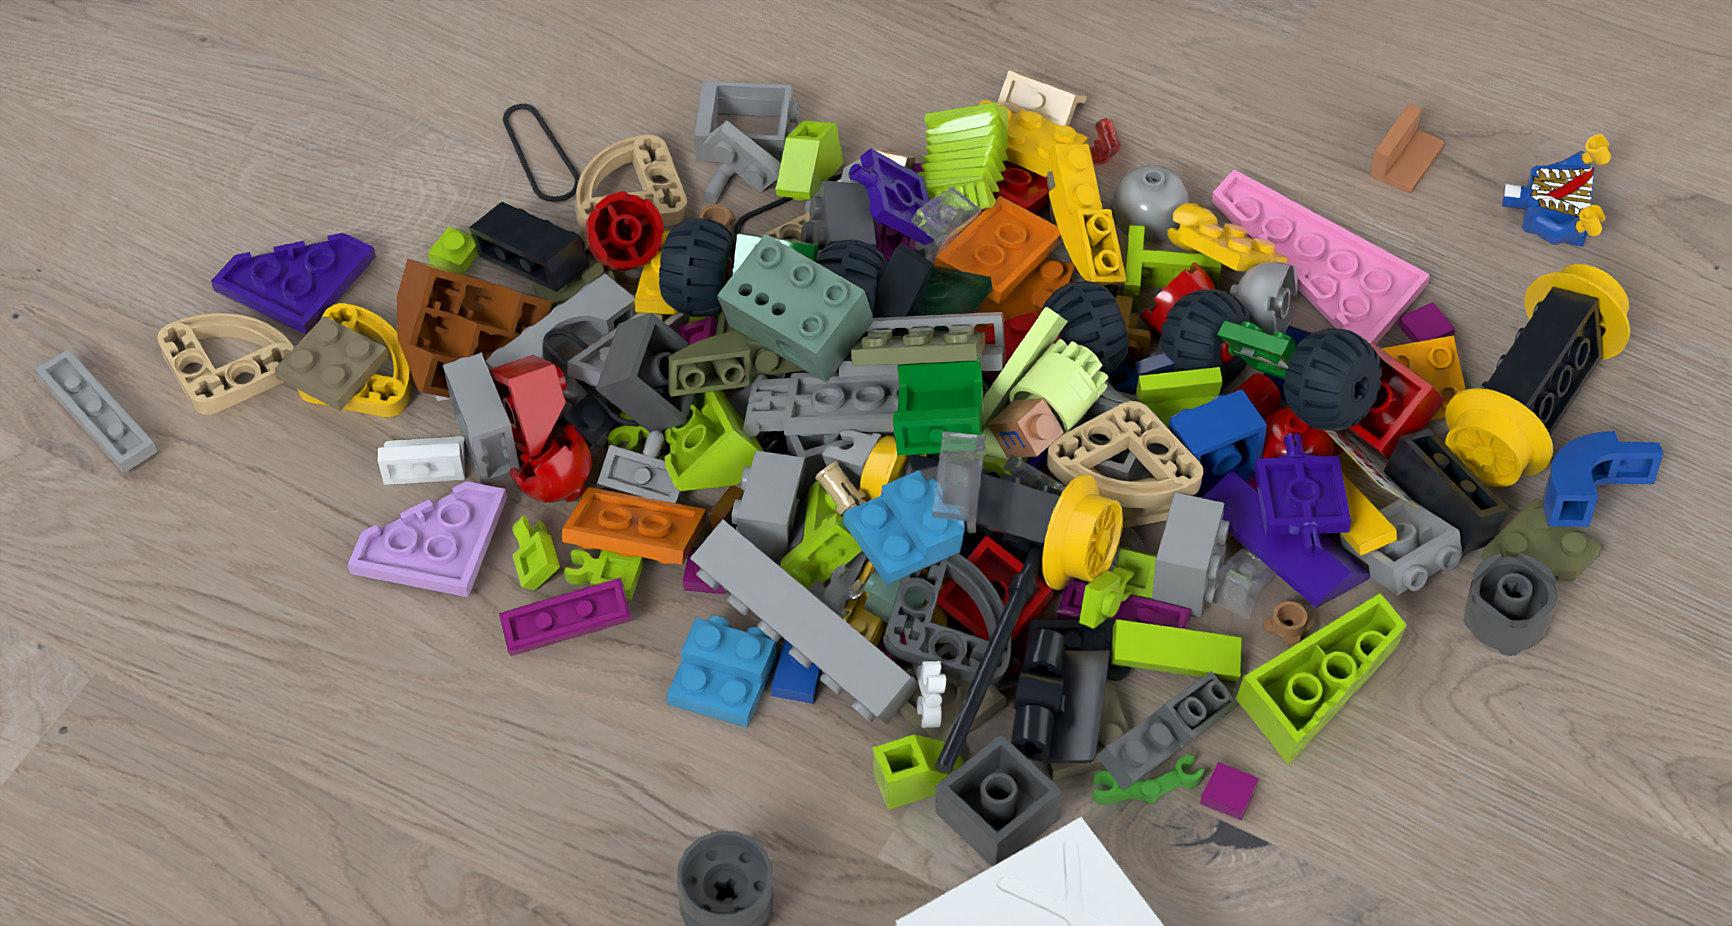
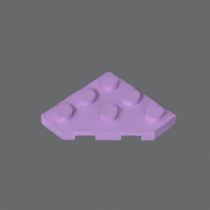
(433, 543)

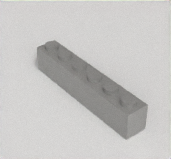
(805, 622)

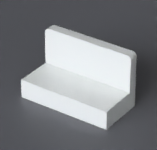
(422, 460)

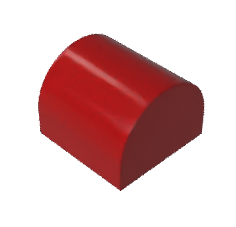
(1261, 393)

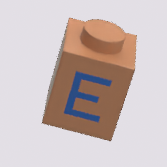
(1025, 428)

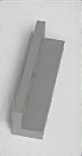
(991, 359)

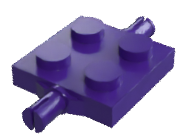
(893, 193)
(1302, 495)

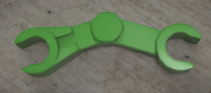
(1149, 790)

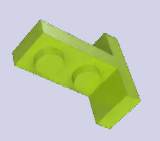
(1159, 267)
(824, 543)

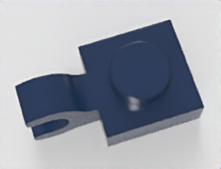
(1153, 364)

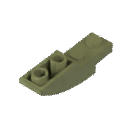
(723, 364)

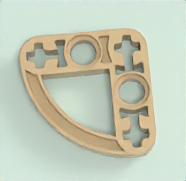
(636, 151)
(208, 378)
(1123, 437)

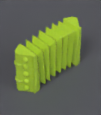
(966, 152)

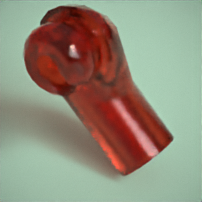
(1107, 144)

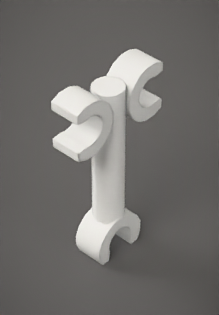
(931, 686)

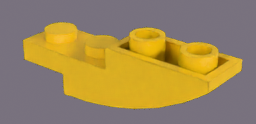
(1081, 220)

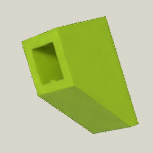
(808, 158)
(908, 770)

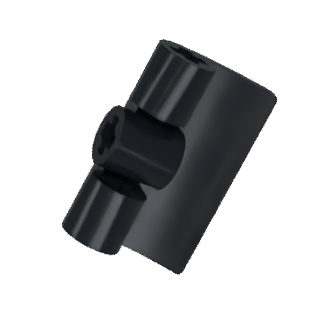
(1058, 700)

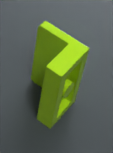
(1176, 391)

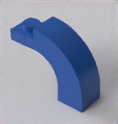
(1594, 462)

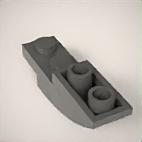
(1167, 731)

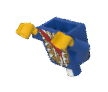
(1560, 197)

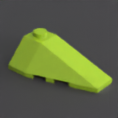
(710, 445)

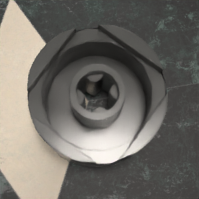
(1511, 602)

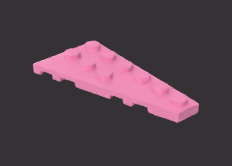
(1336, 270)

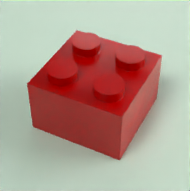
(1401, 406)

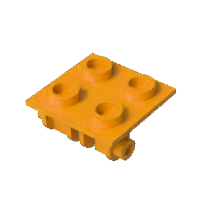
(1435, 363)

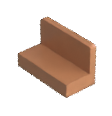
(1405, 152)

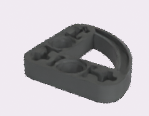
(926, 635)

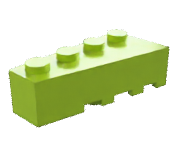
(1315, 678)

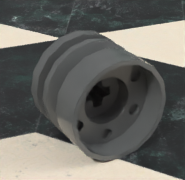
(725, 867)

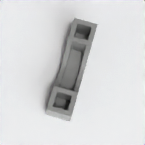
(587, 315)

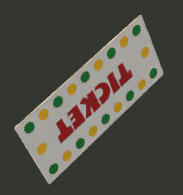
(1367, 464)

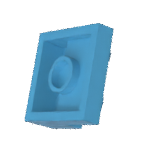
(900, 528)
(723, 671)

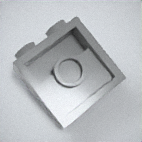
(1421, 549)

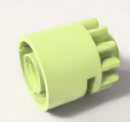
(1066, 379)

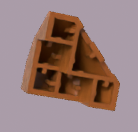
(455, 317)

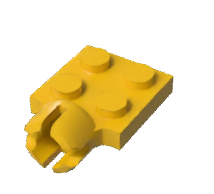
(1033, 136)
(1227, 245)

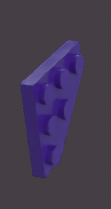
(296, 279)

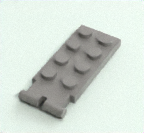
(812, 407)

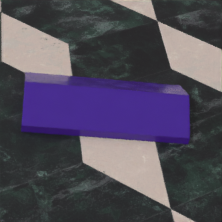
(1313, 577)

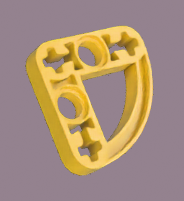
(400, 384)

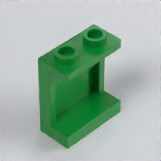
(937, 400)

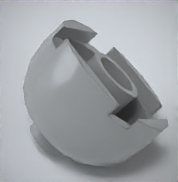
(1149, 199)
(1267, 294)

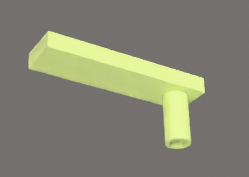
(1028, 352)

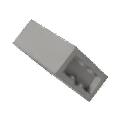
(745, 99)
(481, 418)

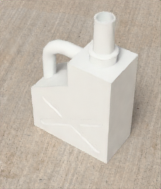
(1050, 883)

